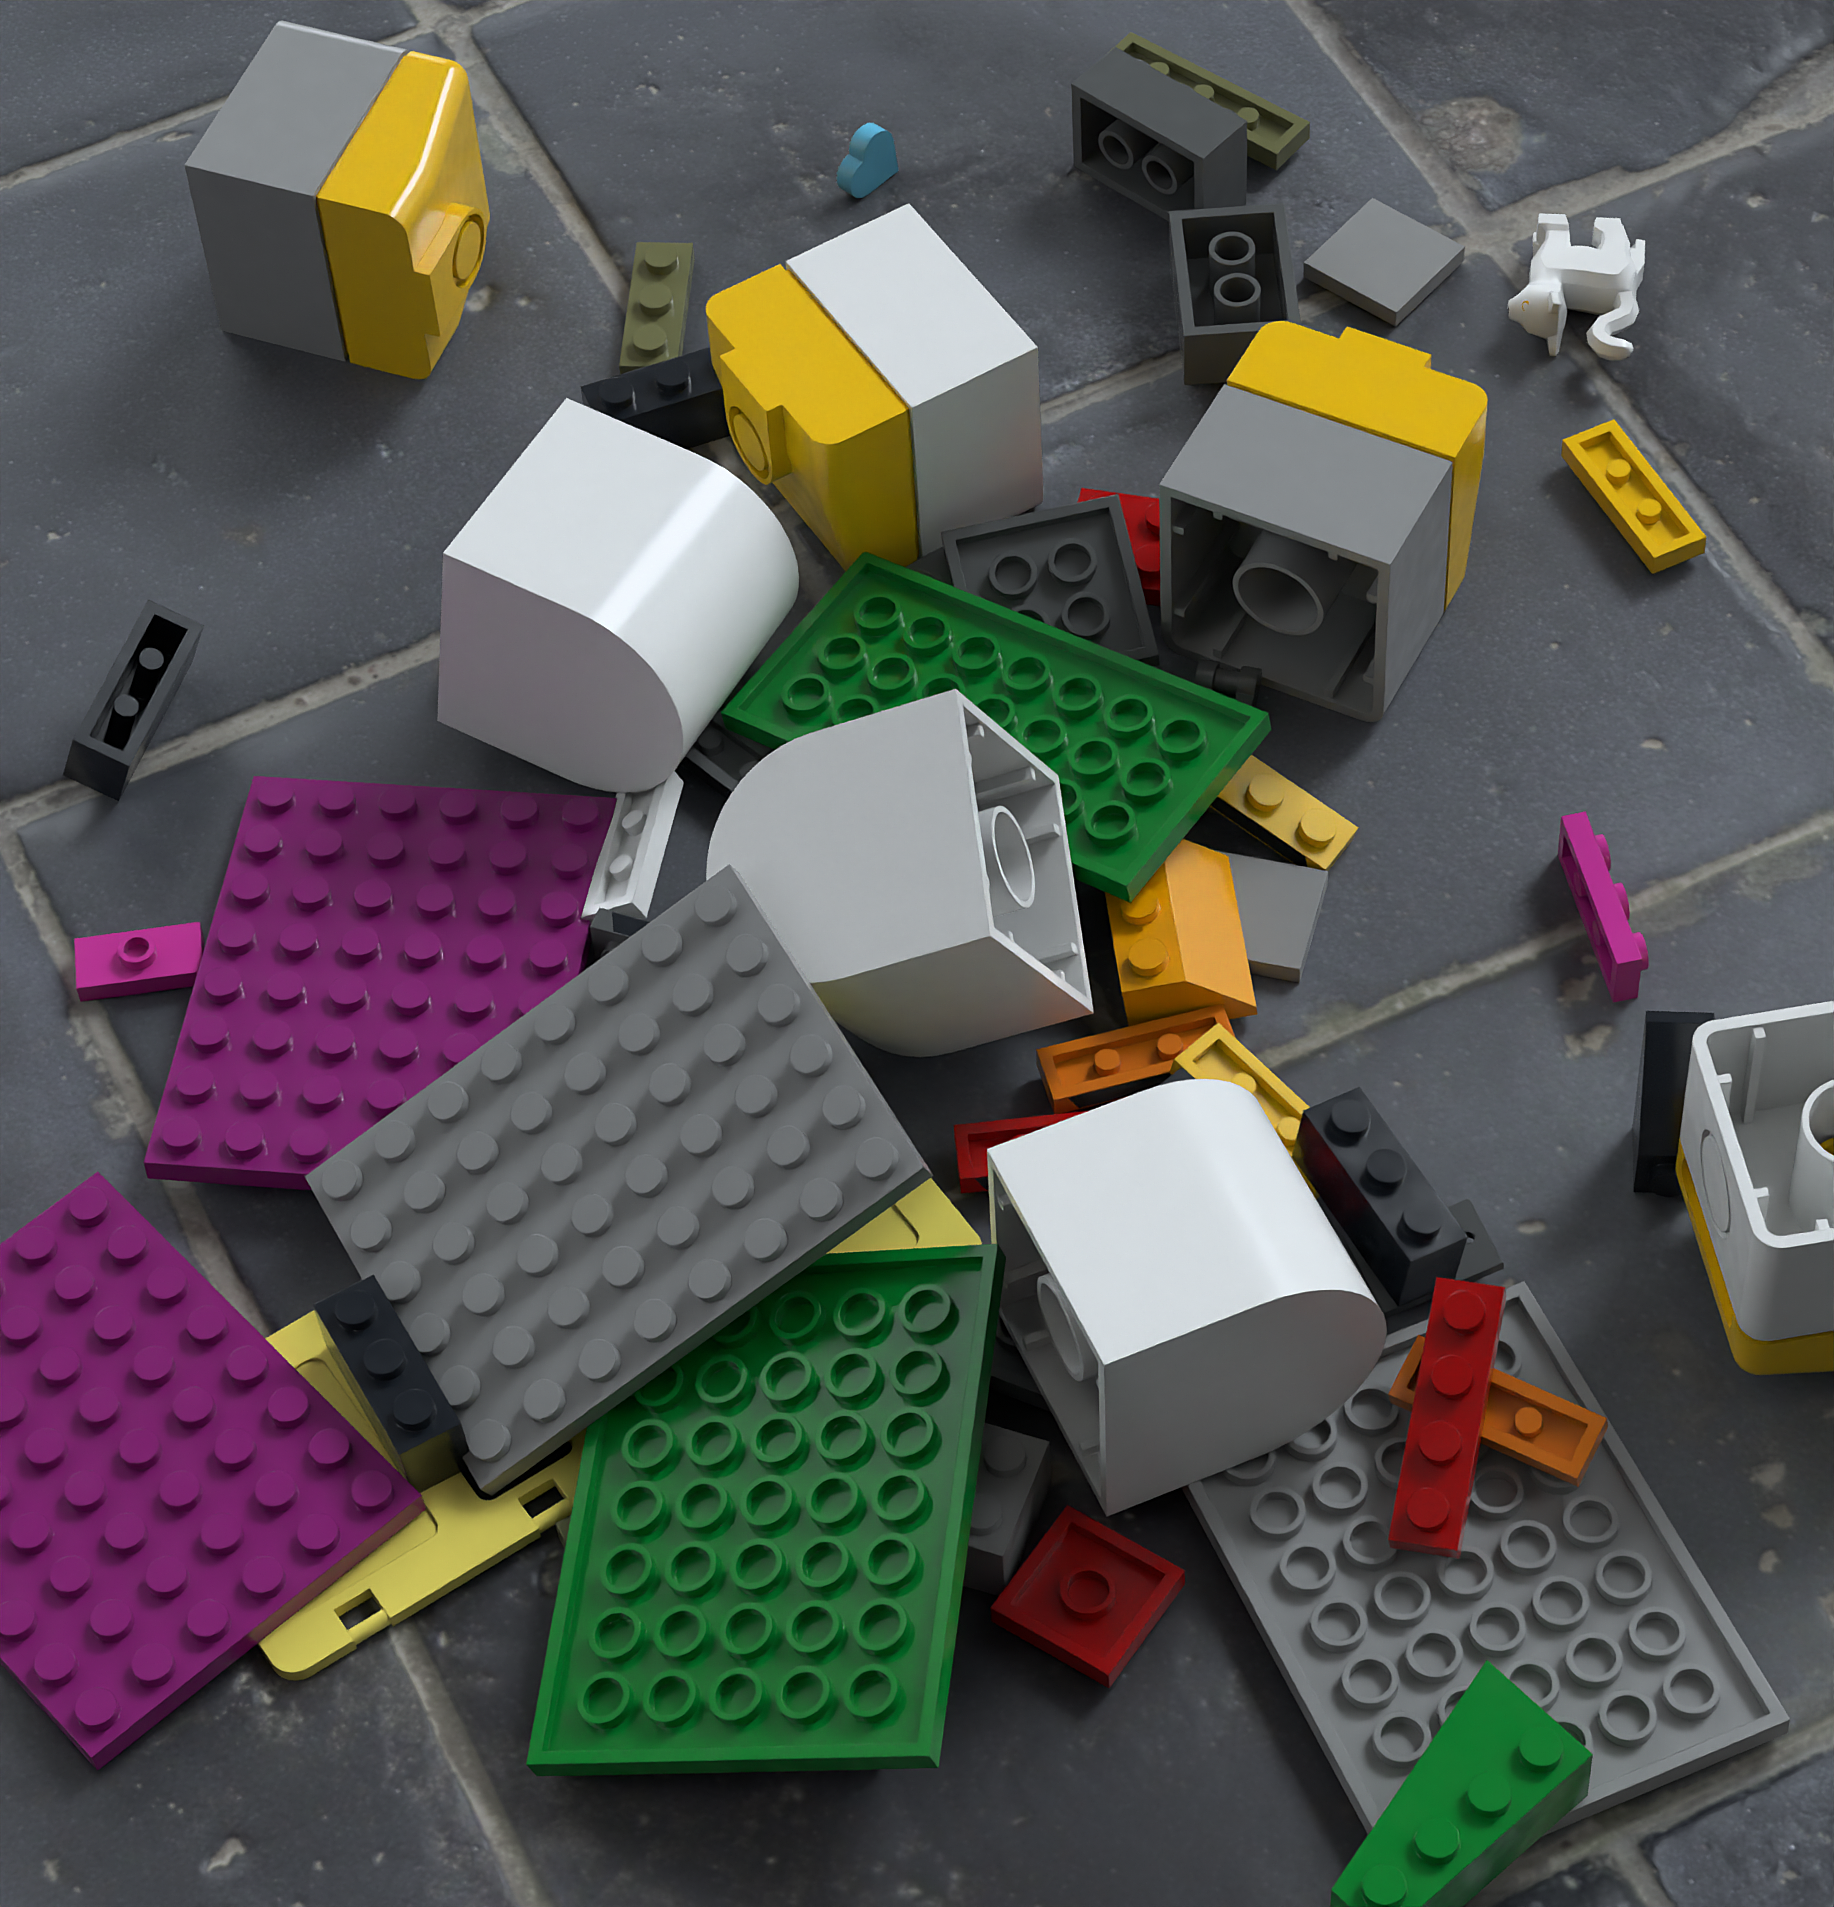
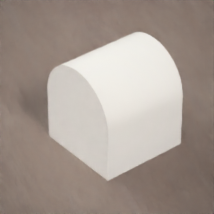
(607, 602)
(915, 876)
(1175, 1287)

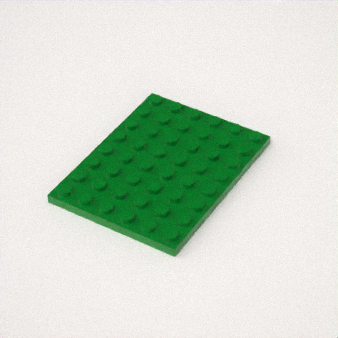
(780, 1533)

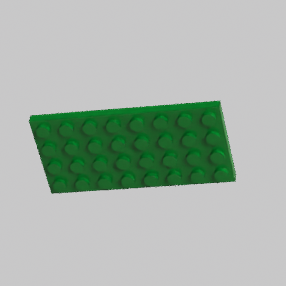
(1128, 741)

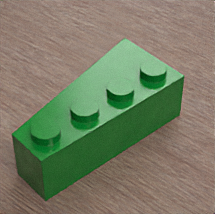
(1470, 1803)

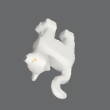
(1581, 280)

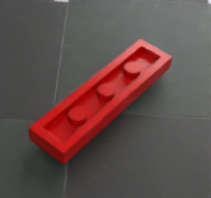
(1447, 1418)

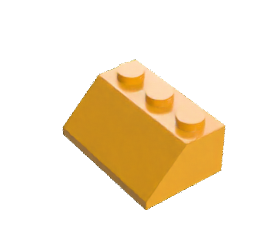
(1182, 940)

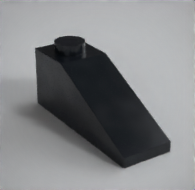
(1661, 1098)

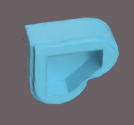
(869, 161)

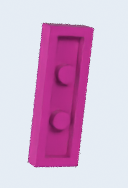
(1602, 906)

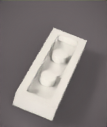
(633, 850)

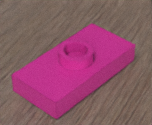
(138, 961)

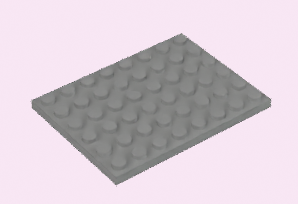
(617, 1176)
(1554, 1585)

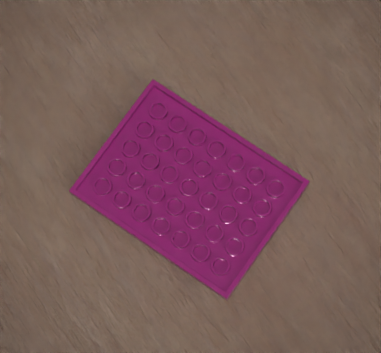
(363, 960)
(156, 1475)

